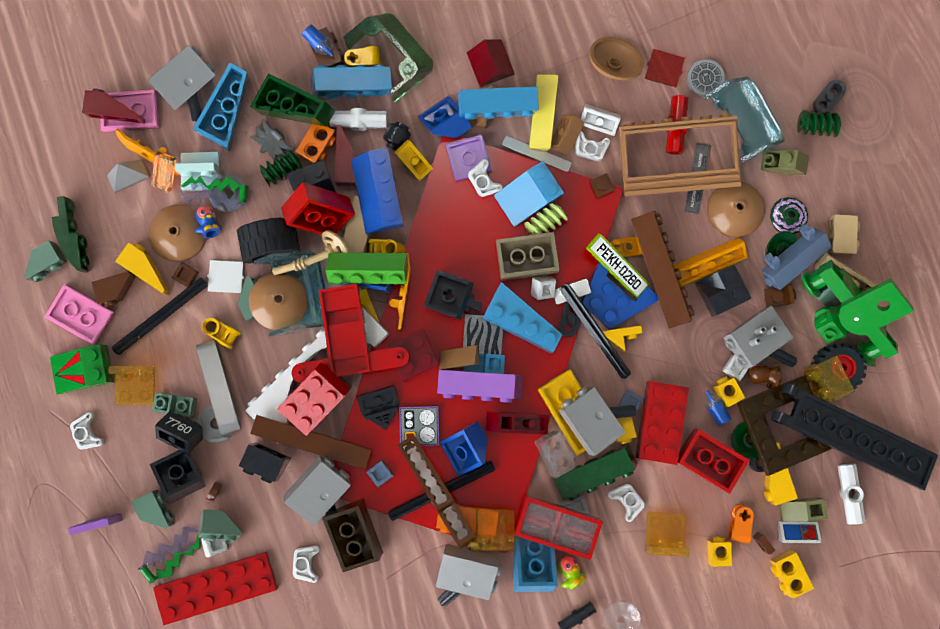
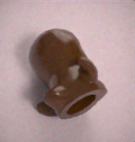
(762, 373)

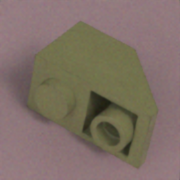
(785, 162)
(804, 510)

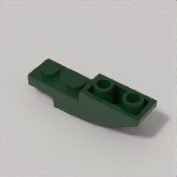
(70, 241)

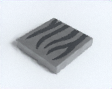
(482, 333)

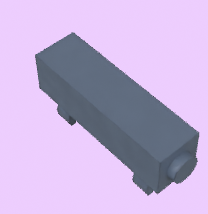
(796, 258)

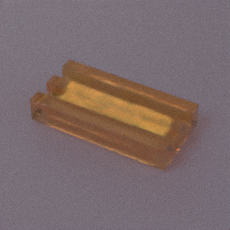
(159, 181)

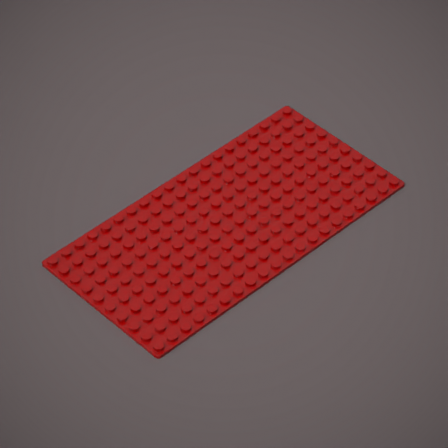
(458, 236)

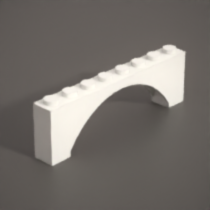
(282, 387)

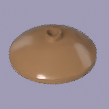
(616, 58)
(727, 218)
(182, 244)
(275, 314)

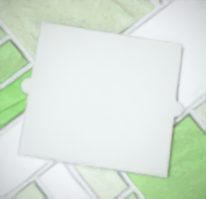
(225, 276)

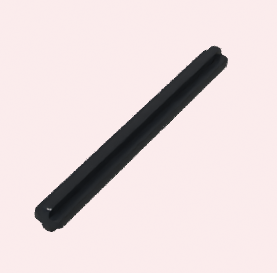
(159, 316)
(595, 330)
(451, 485)

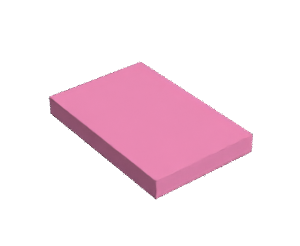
(142, 102)
(79, 314)

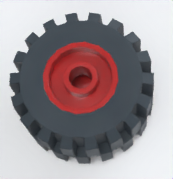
(849, 358)

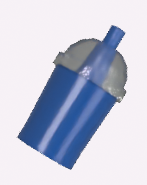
(317, 40)
(716, 408)

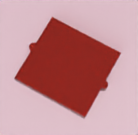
(664, 68)

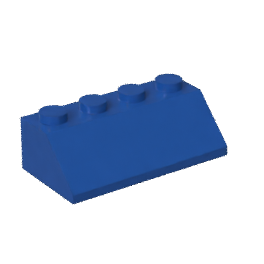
(377, 191)

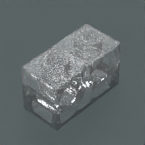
(551, 456)

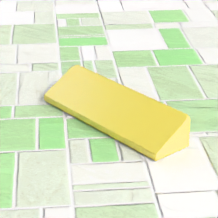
(544, 118)

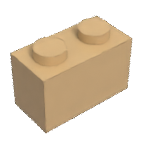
(843, 235)

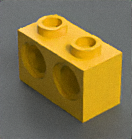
(794, 571)

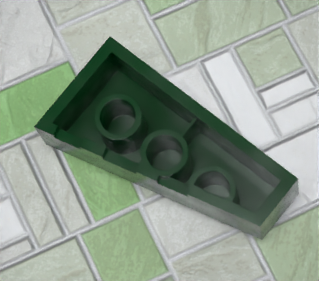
(288, 102)
(596, 472)

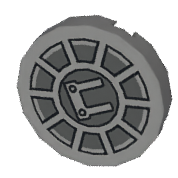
(705, 77)

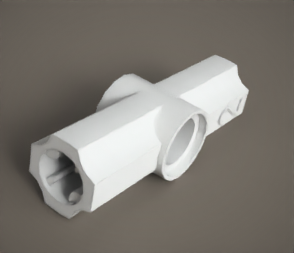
(359, 119)
(853, 506)

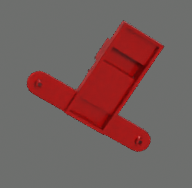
(347, 339)

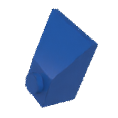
(444, 119)
(466, 448)

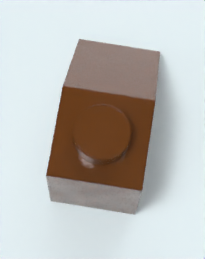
(112, 288)

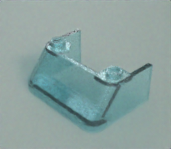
(754, 119)
(311, 280)

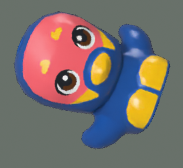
(207, 219)

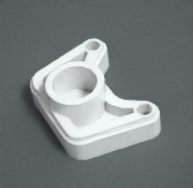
(590, 149)
(481, 181)
(83, 432)
(630, 500)
(303, 563)

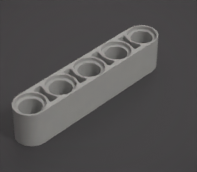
(218, 387)

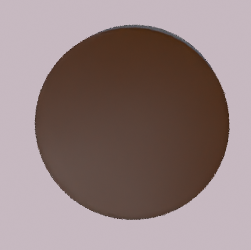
(214, 491)

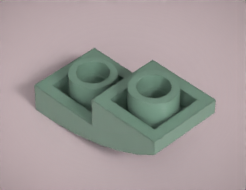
(178, 404)

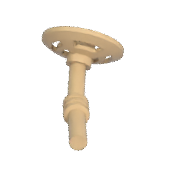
(336, 245)

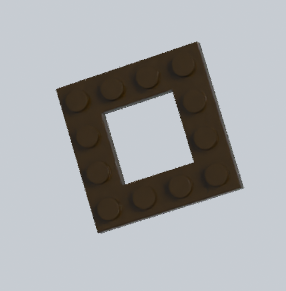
(770, 456)

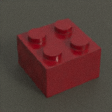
(421, 355)

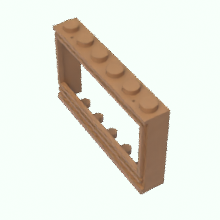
(680, 181)

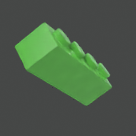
(367, 268)

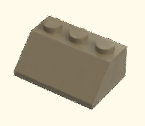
(527, 256)

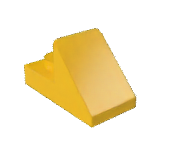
(413, 160)
(617, 336)

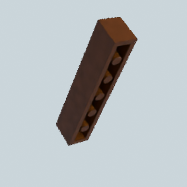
(662, 269)

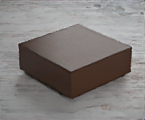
(185, 274)
(763, 543)

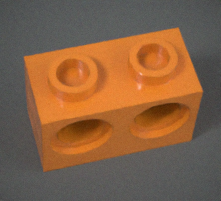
(311, 141)

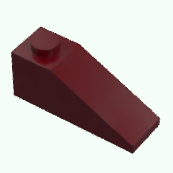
(102, 106)
(343, 167)
(517, 423)

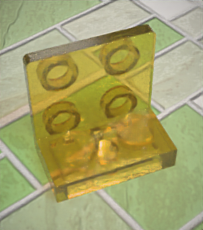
(828, 379)
(134, 384)
(494, 530)
(666, 534)

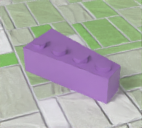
(480, 384)

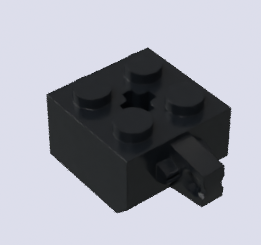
(455, 306)

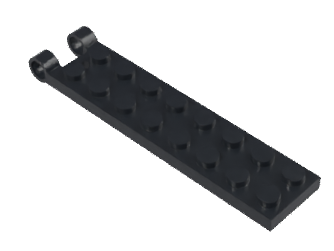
(857, 438)

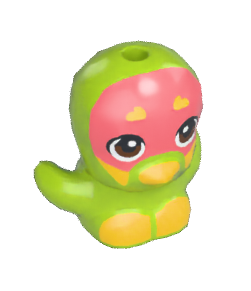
(571, 571)

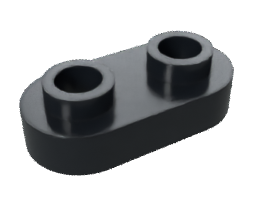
(828, 98)
(568, 318)

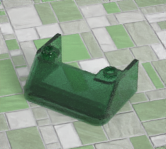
(416, 62)

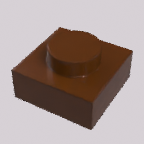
(601, 186)

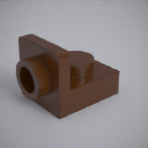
(780, 297)

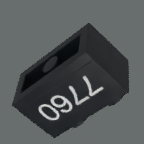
(179, 432)

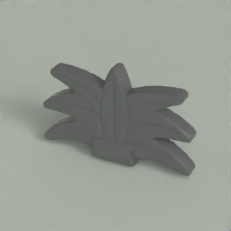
(271, 140)

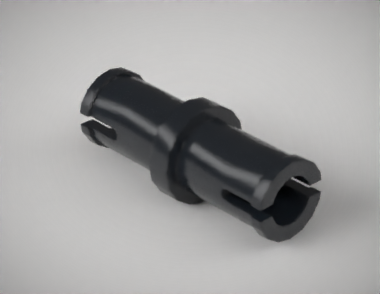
(577, 616)

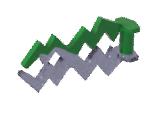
(207, 192)
(176, 549)

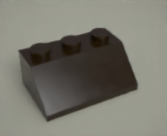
(353, 536)

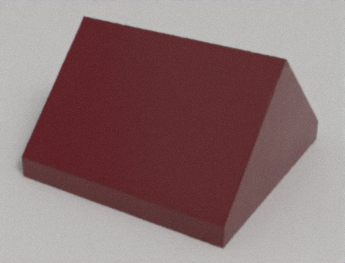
(490, 61)

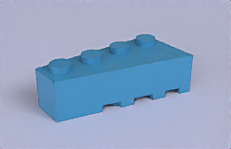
(350, 81)
(498, 102)
(223, 108)
(521, 320)

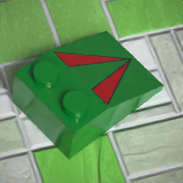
(81, 369)

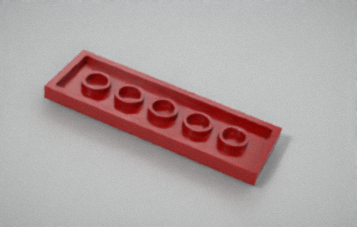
(215, 588)

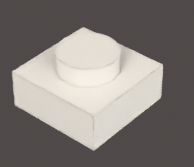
(733, 369)

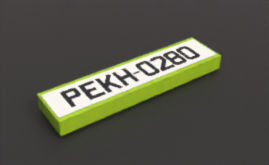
(617, 265)

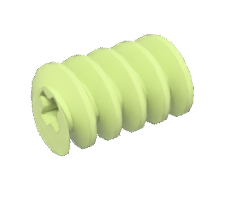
(546, 220)

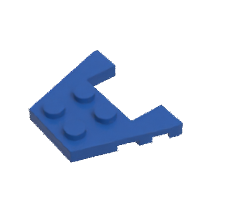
(610, 303)

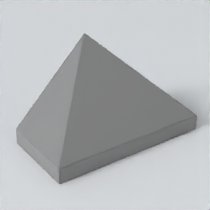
(127, 174)

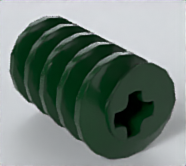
(819, 121)
(280, 167)

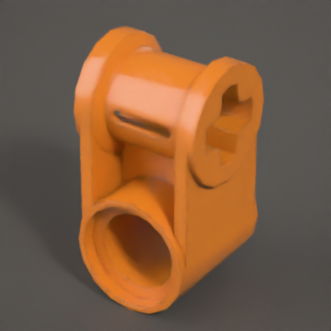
(741, 527)

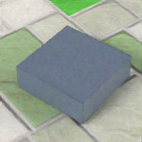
(631, 398)
(380, 473)

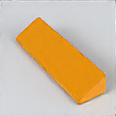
(712, 261)

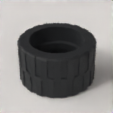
(266, 237)

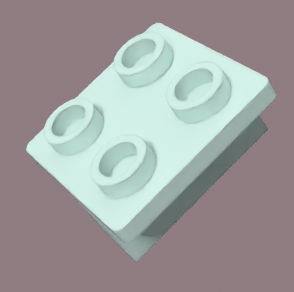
(198, 164)

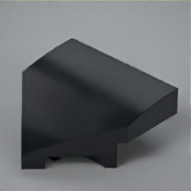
(379, 405)

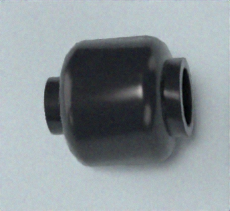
(396, 135)

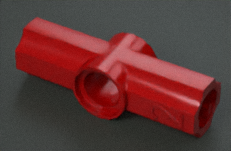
(675, 138)

